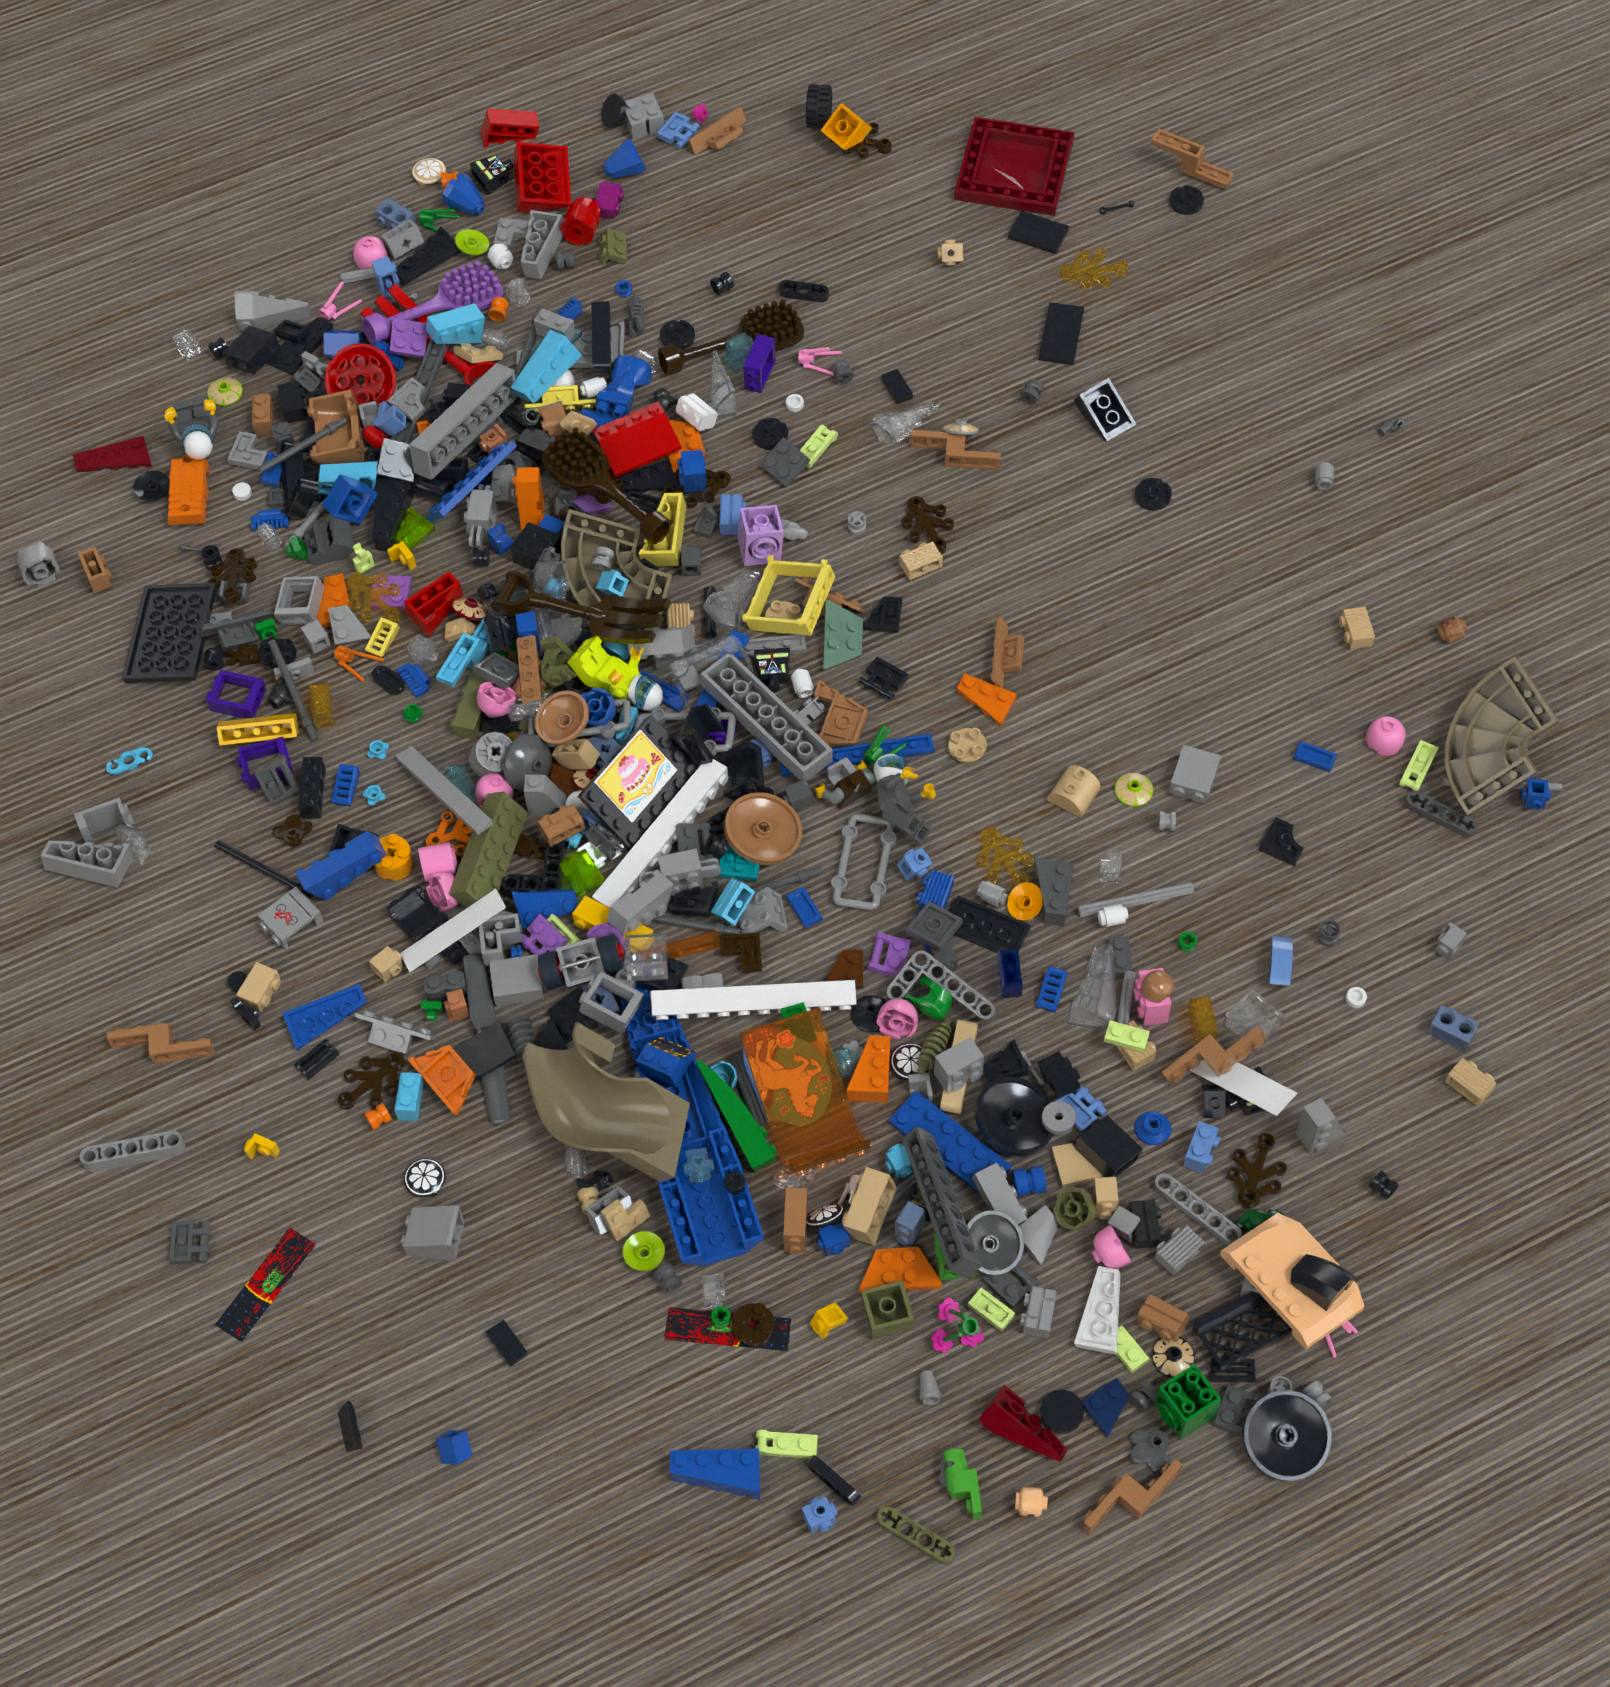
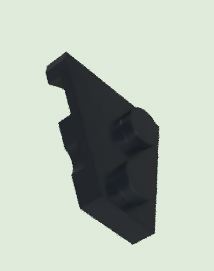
(885, 616)
(500, 631)

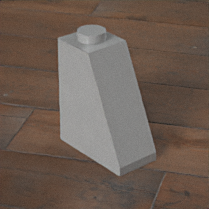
(542, 795)

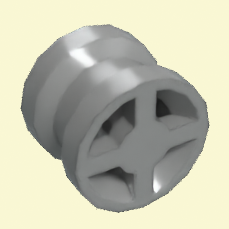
(856, 518)
(1167, 821)

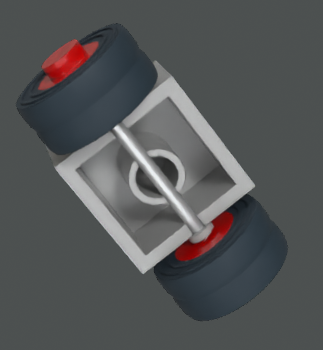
(580, 961)

